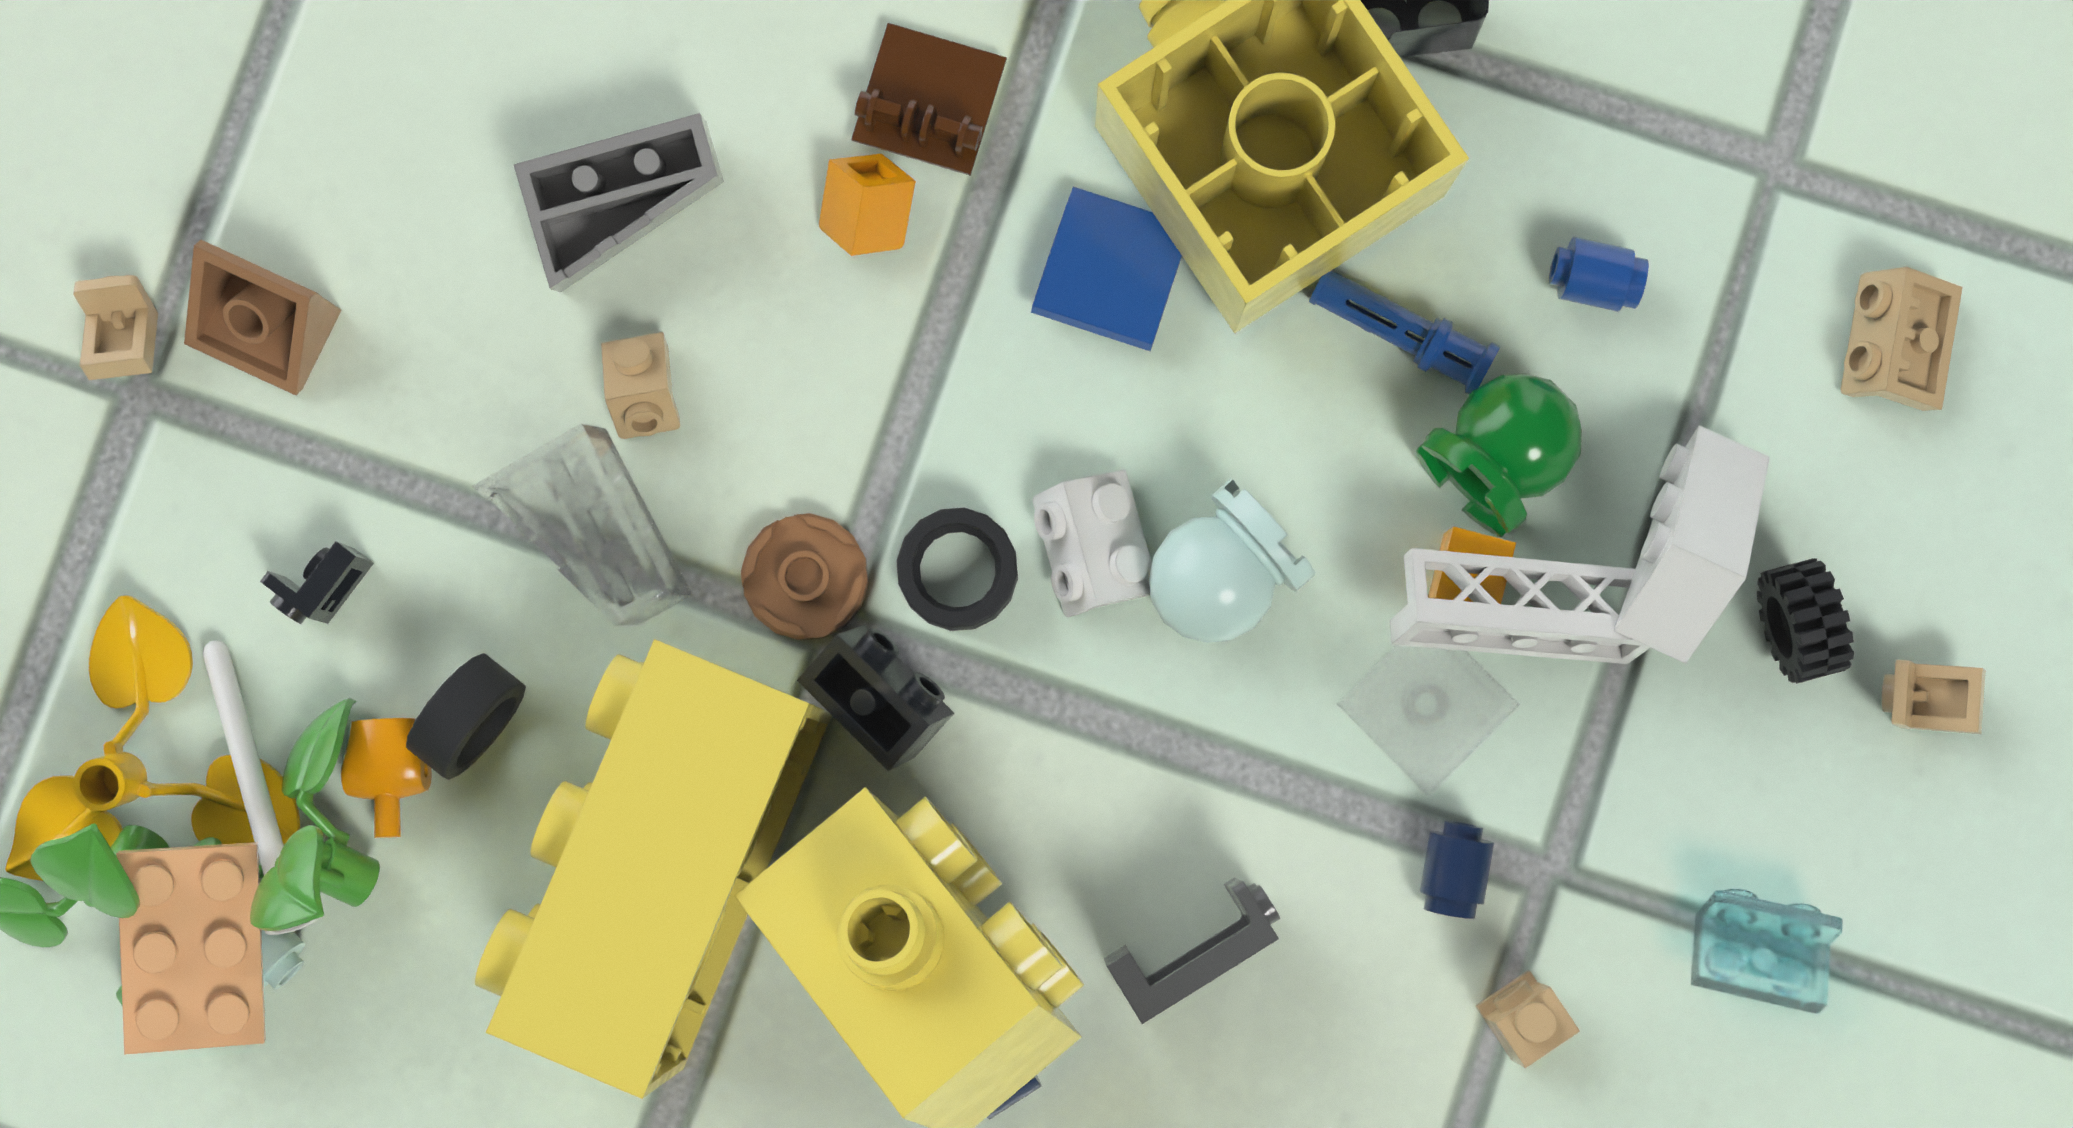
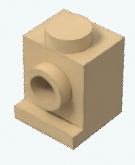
(1527, 1019)

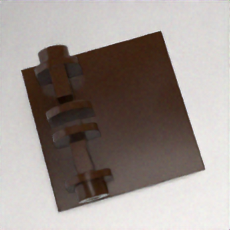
(928, 99)

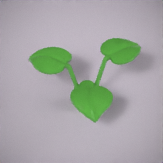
(306, 863)
(80, 870)

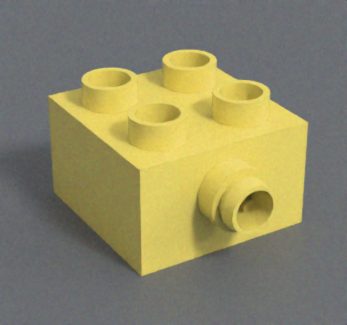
(1273, 141)
(907, 965)

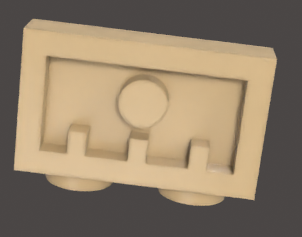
(1902, 337)

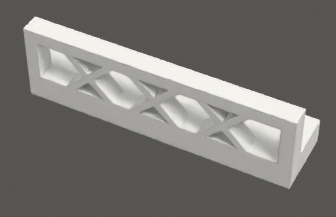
(1513, 628)

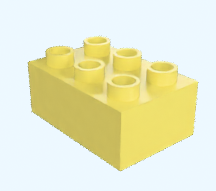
(649, 868)

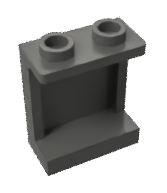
(1204, 962)

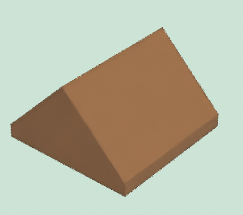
(255, 318)

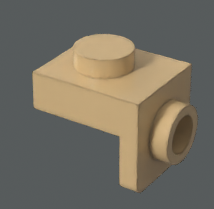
(117, 327)
(639, 385)
(1935, 697)

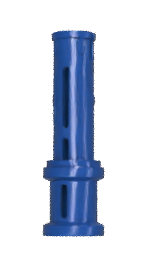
(1334, 294)

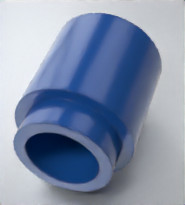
(1599, 274)

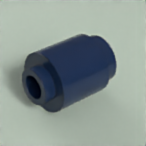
(1456, 870)

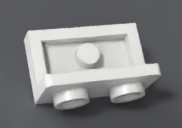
(1093, 542)

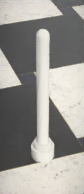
(245, 758)

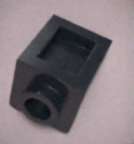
(328, 584)

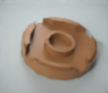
(804, 576)

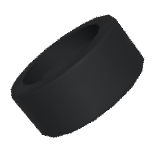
(956, 521)
(465, 716)

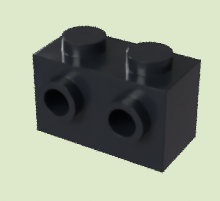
(876, 695)

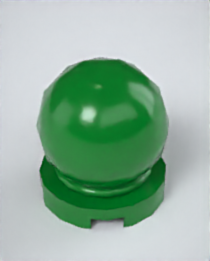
(1508, 445)

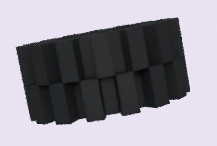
(1805, 620)

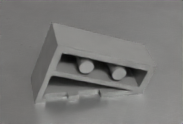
(613, 193)

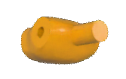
(383, 770)

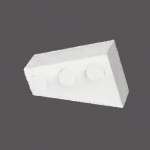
(1695, 544)

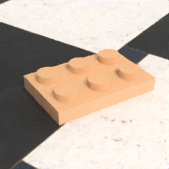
(191, 949)

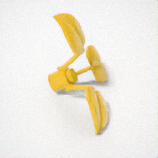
(131, 661)

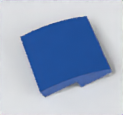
(1108, 270)

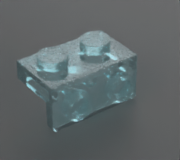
(1764, 949)

